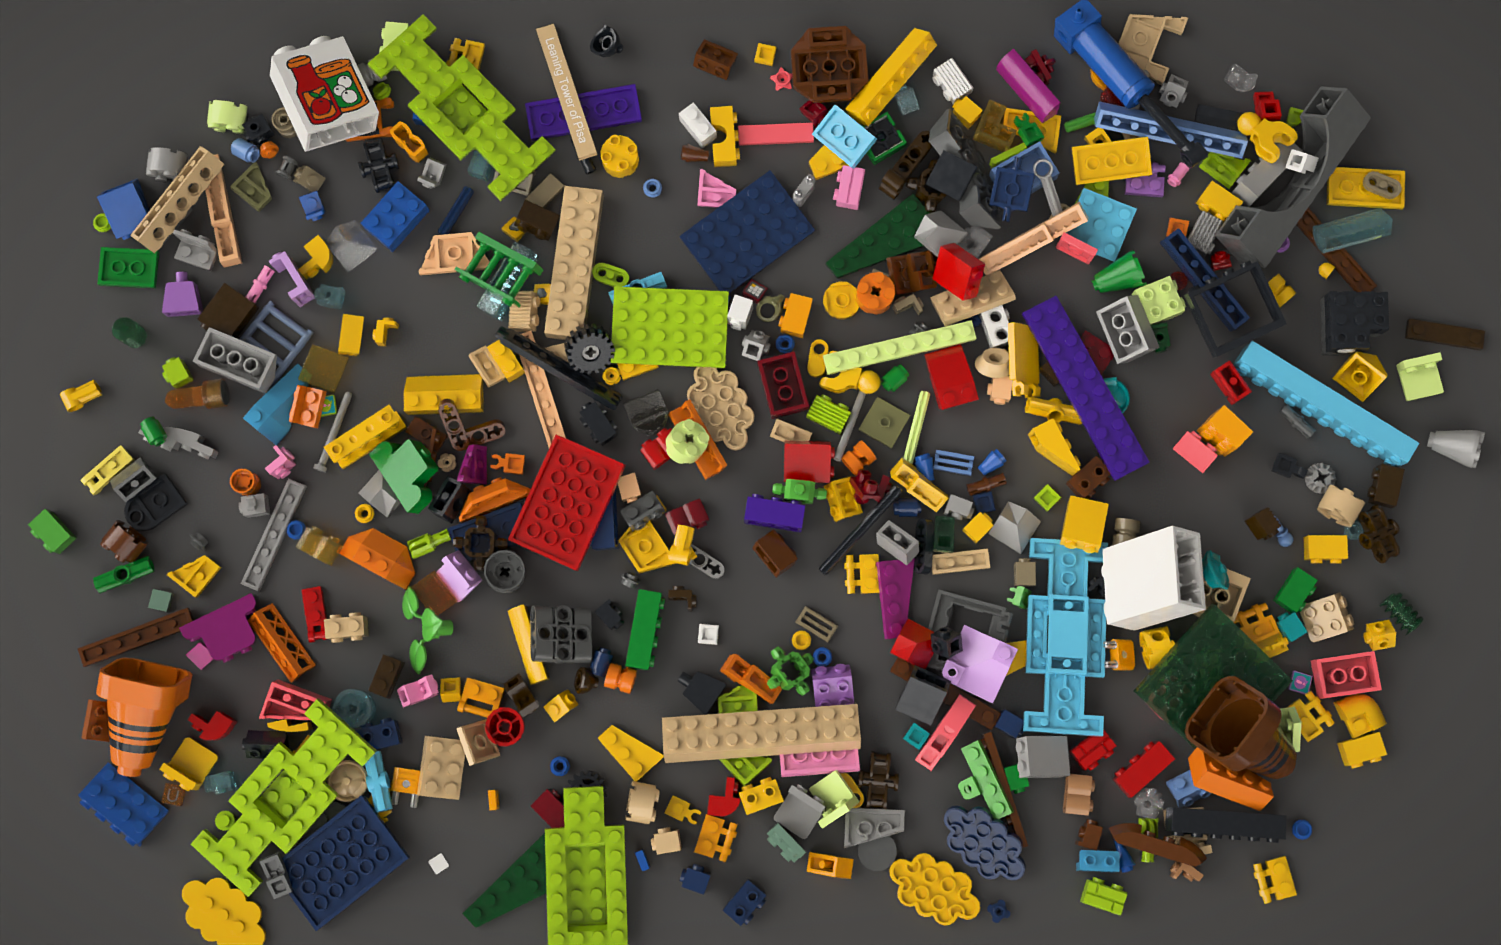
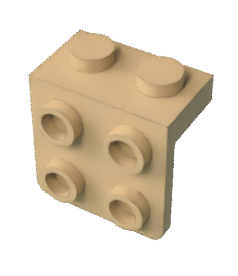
(1327, 617)

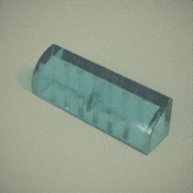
(1352, 230)
(491, 303)

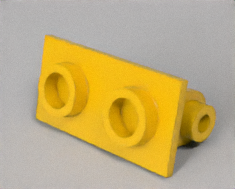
(1273, 645)

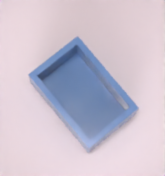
(1029, 157)

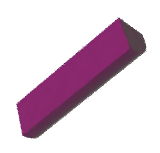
(1028, 86)

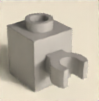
(254, 505)

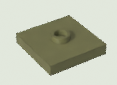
(884, 422)

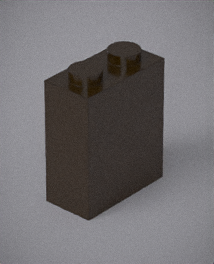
(228, 312)

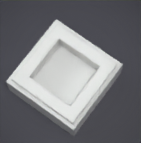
(708, 634)

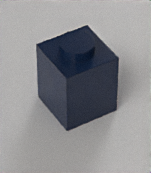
(1010, 724)

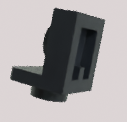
(1099, 583)

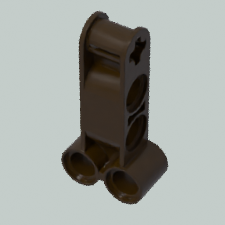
(894, 178)

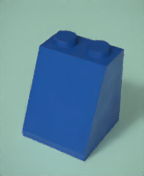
(124, 207)

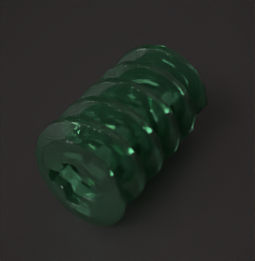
(129, 332)
(1402, 612)

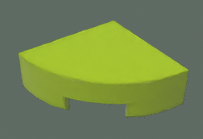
(1293, 117)

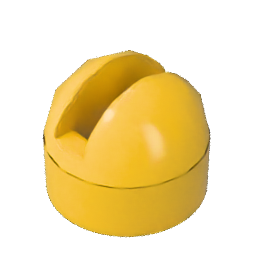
(1325, 269)

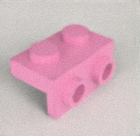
(282, 465)

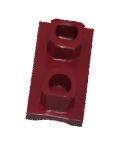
(1041, 66)
(864, 487)

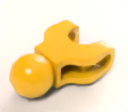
(1265, 134)
(865, 381)

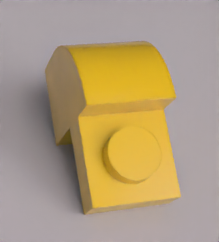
(321, 258)

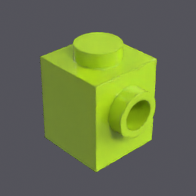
(176, 372)

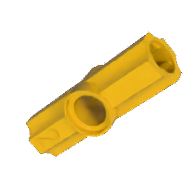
(1052, 409)

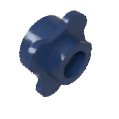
(996, 917)

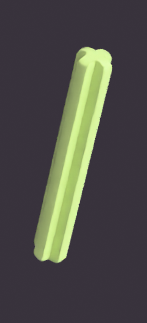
(916, 426)

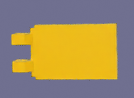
(1023, 360)

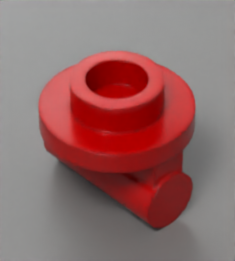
(1220, 260)

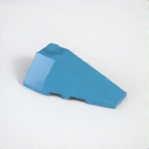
(272, 411)

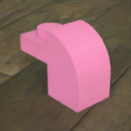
(418, 691)

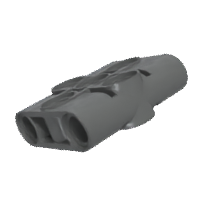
(547, 648)

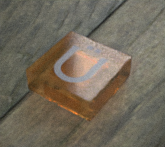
(173, 794)

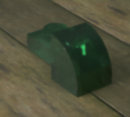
(943, 534)

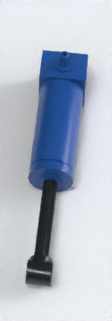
(1081, 31)

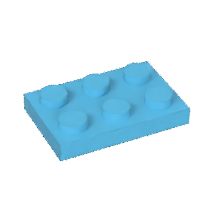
(844, 136)

